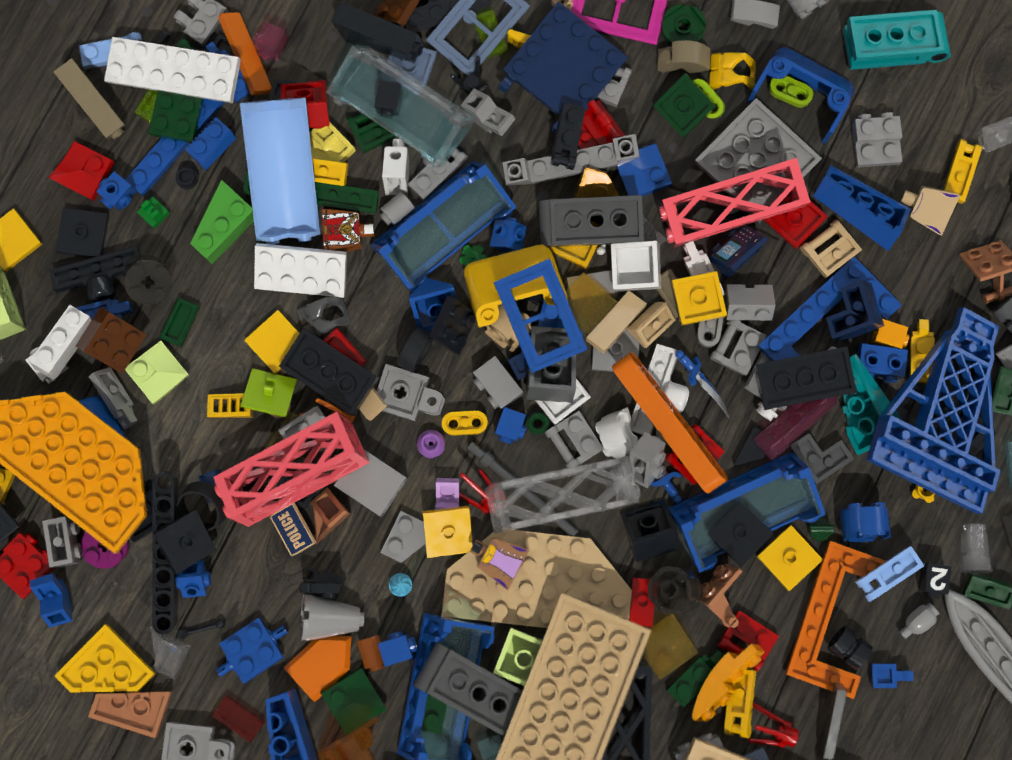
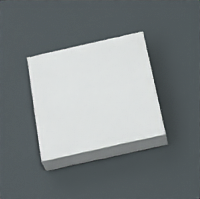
(559, 410)

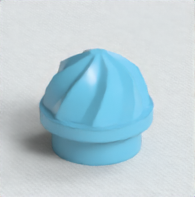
(400, 584)

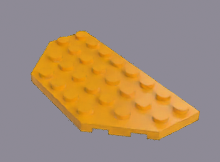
(75, 464)

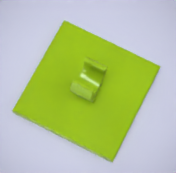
(268, 393)

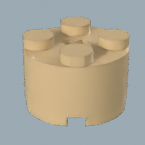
(502, 331)

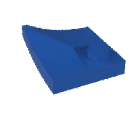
(645, 173)

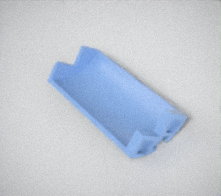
(280, 169)

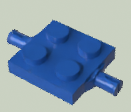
(251, 650)

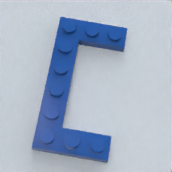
(779, 342)

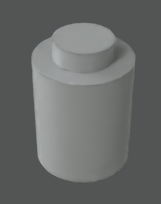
(396, 209)

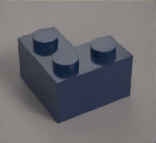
(861, 313)

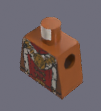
(344, 230)

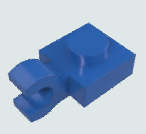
(885, 675)

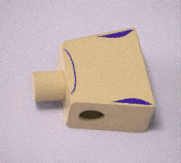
(931, 207)

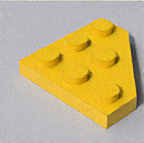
(105, 666)

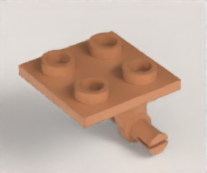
(988, 263)
(714, 591)

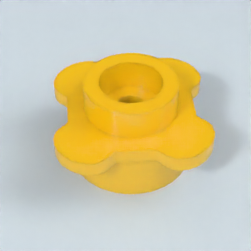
(928, 496)

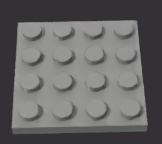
(753, 143)

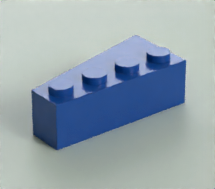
(863, 206)
(288, 728)

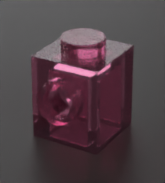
(270, 41)

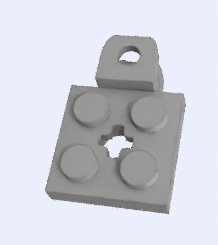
(417, 396)
(201, 739)

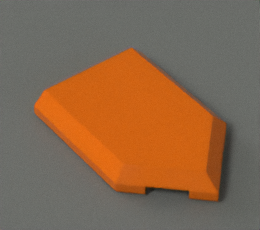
(321, 664)

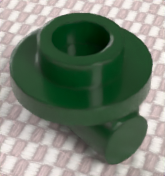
(820, 529)

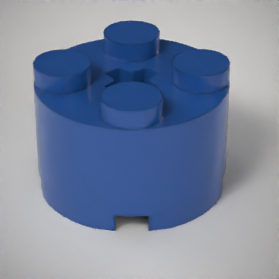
(865, 523)

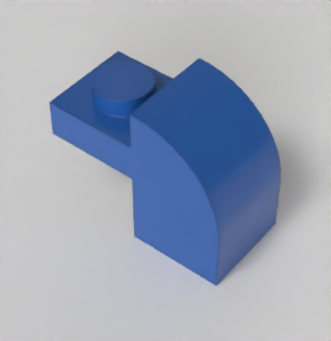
(54, 599)

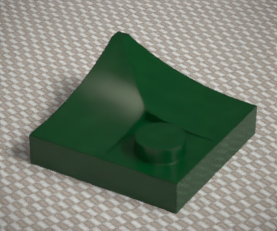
(353, 700)

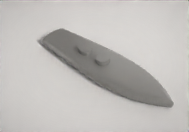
(983, 640)

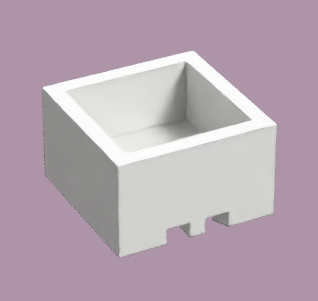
(636, 266)

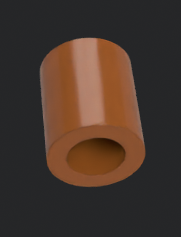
(371, 653)

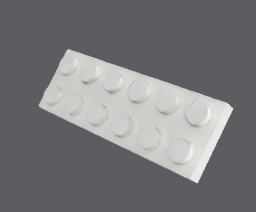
(172, 69)

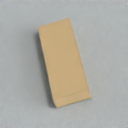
(616, 322)

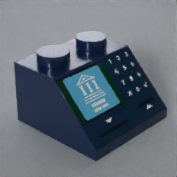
(737, 250)

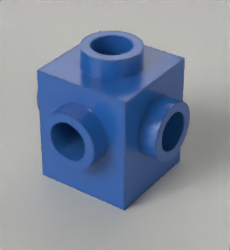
(115, 192)
(508, 235)
(194, 580)

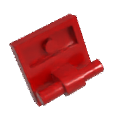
(598, 127)

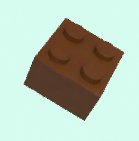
(111, 340)

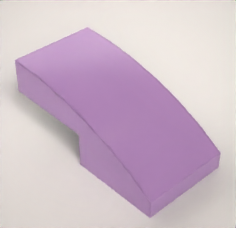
(447, 493)

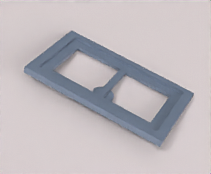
(461, 10)

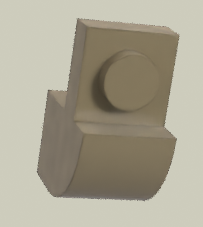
(684, 55)

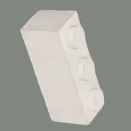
(60, 343)

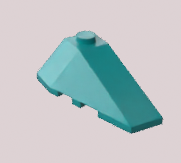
(863, 407)

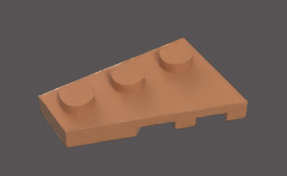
(132, 710)

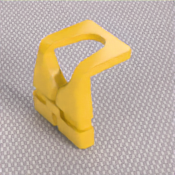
(722, 70)

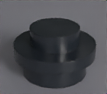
(187, 178)

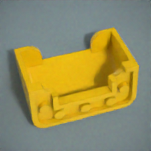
(482, 273)

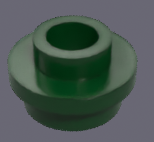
(537, 416)

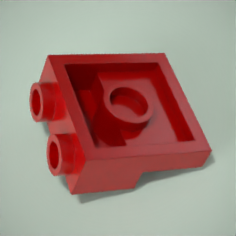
(23, 562)

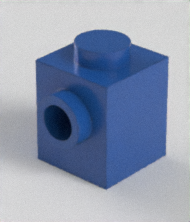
(511, 426)

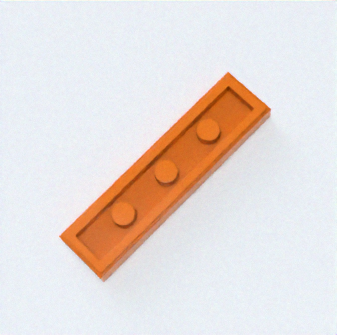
(244, 49)

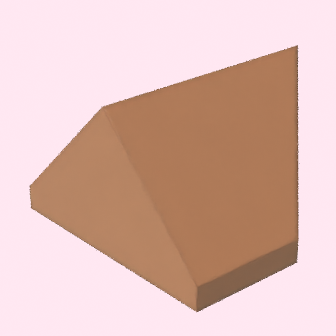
(327, 513)

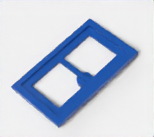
(561, 307)

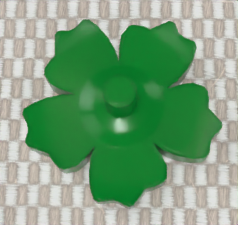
(471, 255)

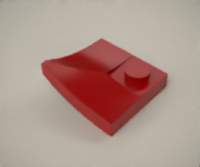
(82, 170)

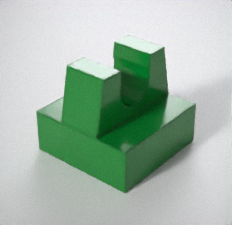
(153, 212)

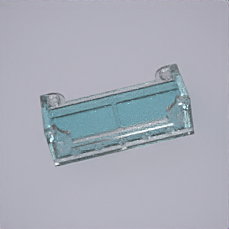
(425, 118)

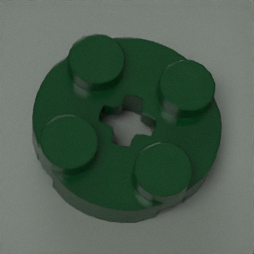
(683, 14)

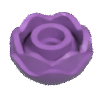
(431, 436)

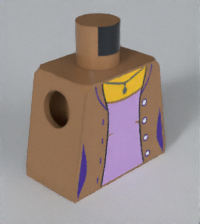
(500, 560)

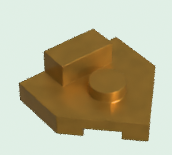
(594, 184)

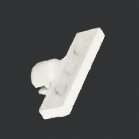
(661, 370)

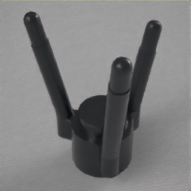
(471, 81)

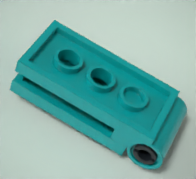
(896, 39)

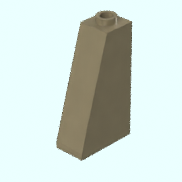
(90, 99)

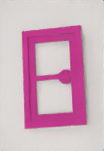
(613, 28)

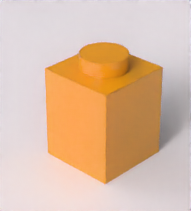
(890, 335)

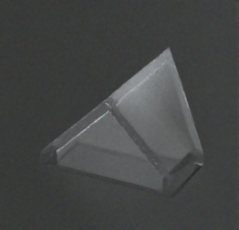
(168, 653)

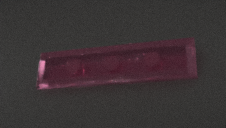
(792, 425)

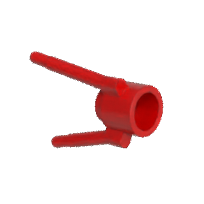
(484, 508)
(783, 734)

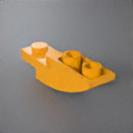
(718, 687)

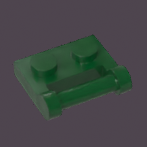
(369, 136)

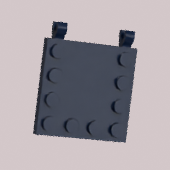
(563, 62)

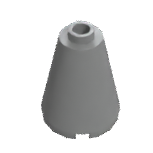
(327, 618)

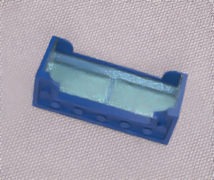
(443, 224)
(772, 492)
(467, 640)

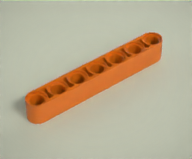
(669, 422)

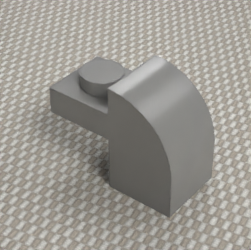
(487, 113)

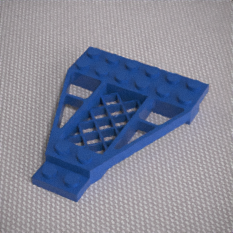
(917, 450)

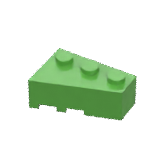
(222, 223)

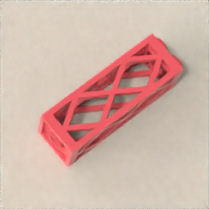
(792, 183)
(248, 511)

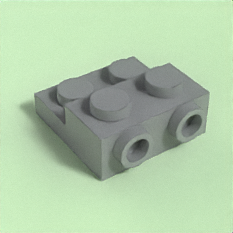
(877, 140)

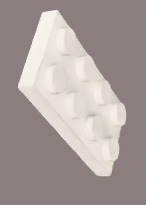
(300, 270)

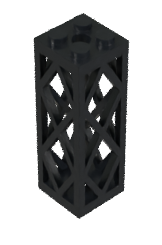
(641, 715)

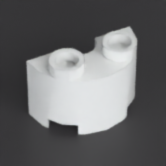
(616, 434)

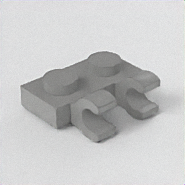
(204, 21)

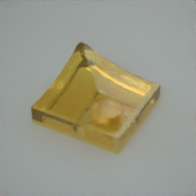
(668, 647)

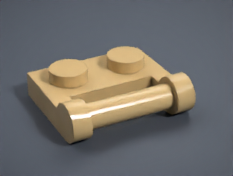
(834, 255)

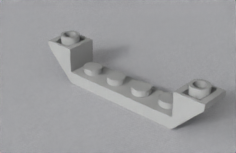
(599, 157)

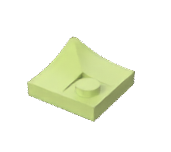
(156, 372)

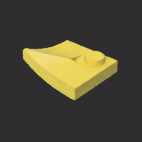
(330, 144)

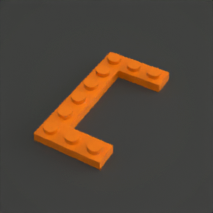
(803, 659)

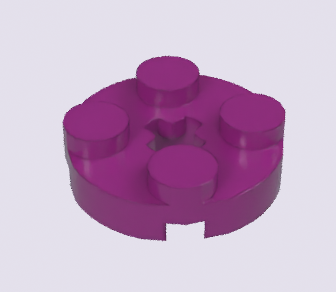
(95, 556)

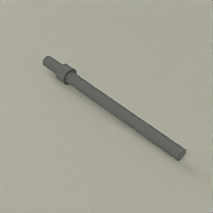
(487, 460)

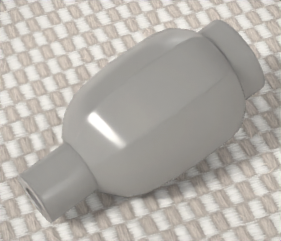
(920, 620)

